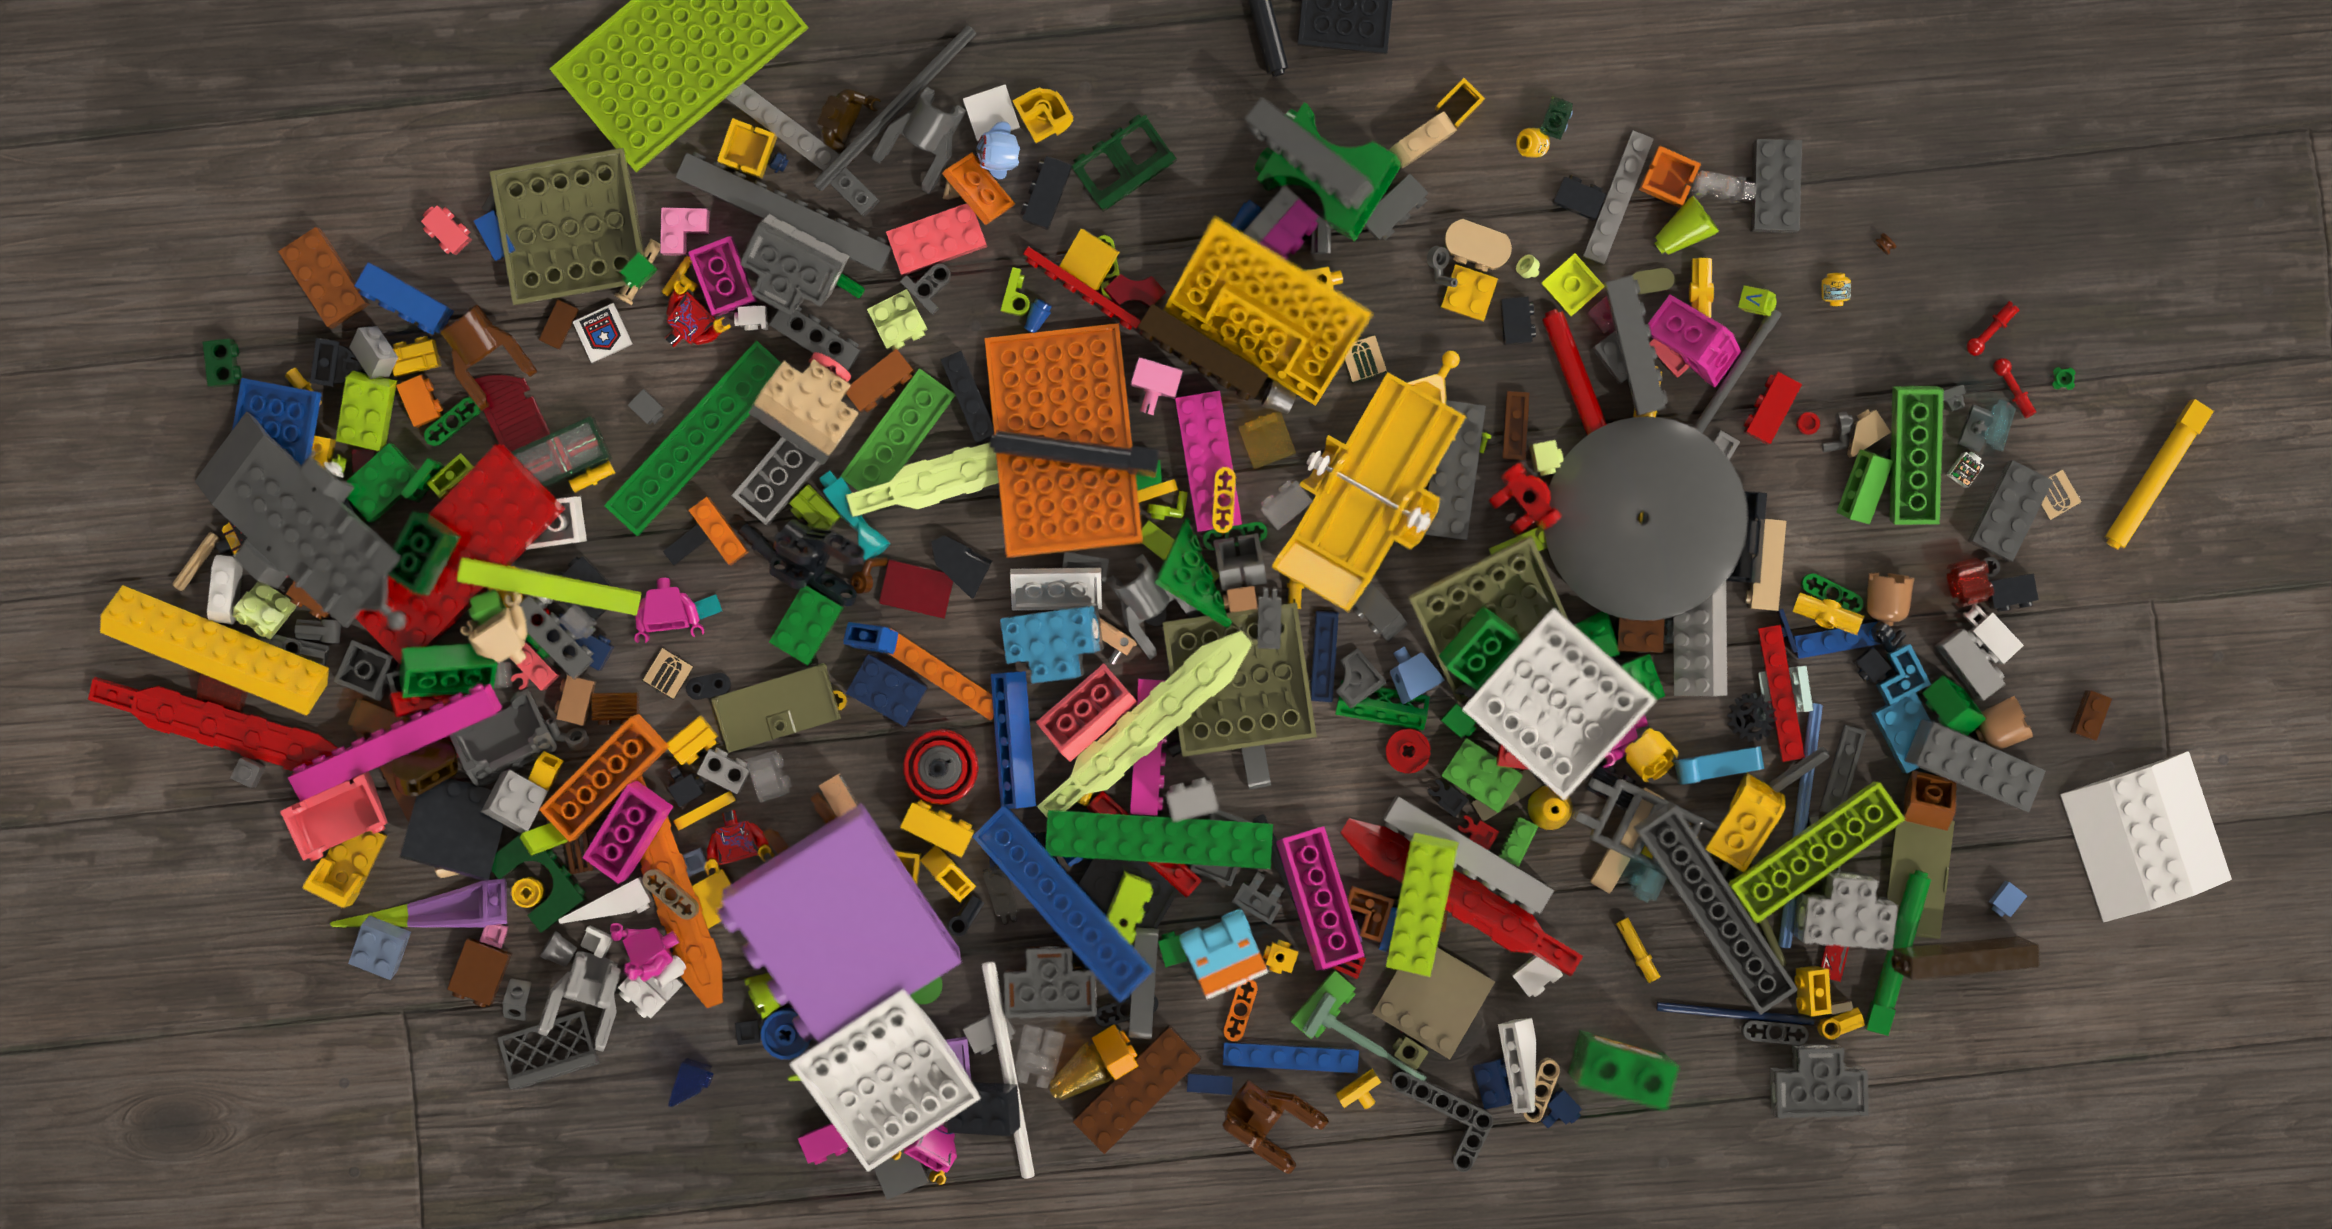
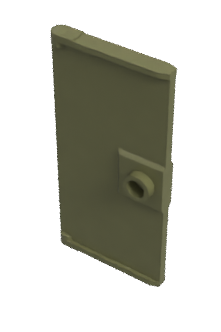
(776, 708)
(1923, 850)

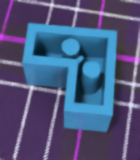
(1909, 675)

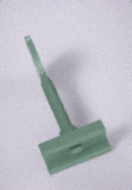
(1322, 1016)

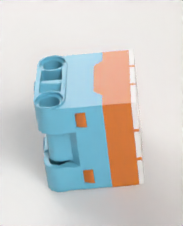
(1224, 954)

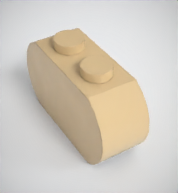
(1423, 139)
(1477, 245)

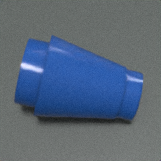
(1246, 215)
(1038, 313)

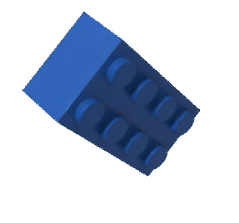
(400, 296)

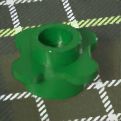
(2068, 374)

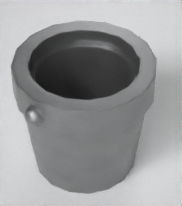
(1278, 397)
(558, 950)

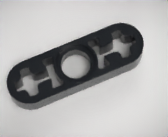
(1109, 1009)

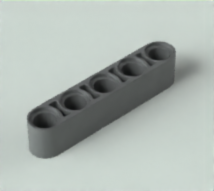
(1143, 995)

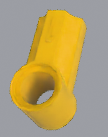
(1842, 1023)

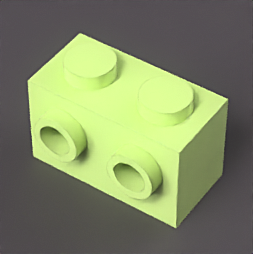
(1546, 457)

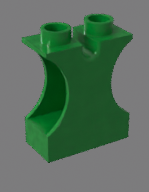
(1370, 160)

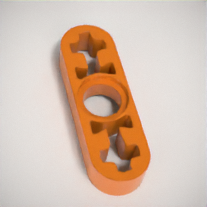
(1241, 1027)

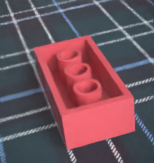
(936, 239)
(1086, 712)

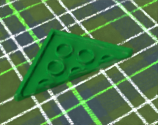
(1189, 576)

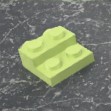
(897, 320)
(263, 610)

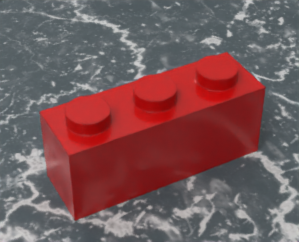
(1771, 407)

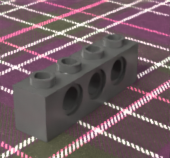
(783, 323)
(573, 666)

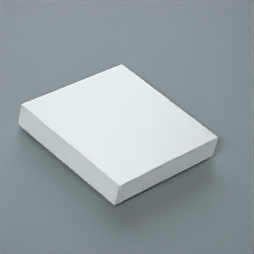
(990, 108)

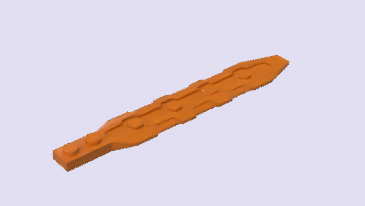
(696, 946)

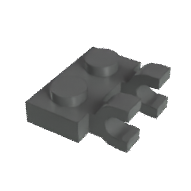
(1256, 902)

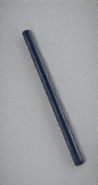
(1735, 1013)

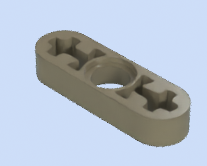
(679, 909)

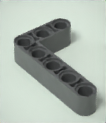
(1450, 1109)

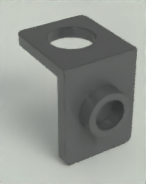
(516, 998)

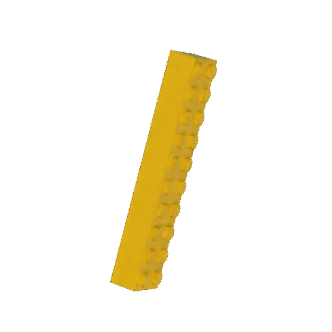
(214, 650)

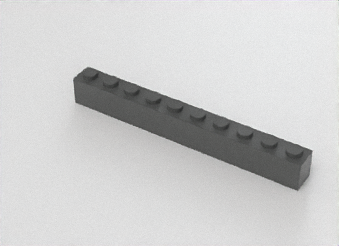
(761, 202)

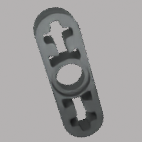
(1758, 1036)

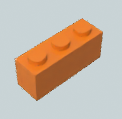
(719, 530)

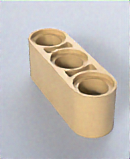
(1547, 1080)

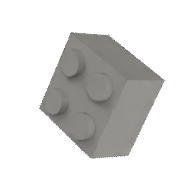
(514, 801)

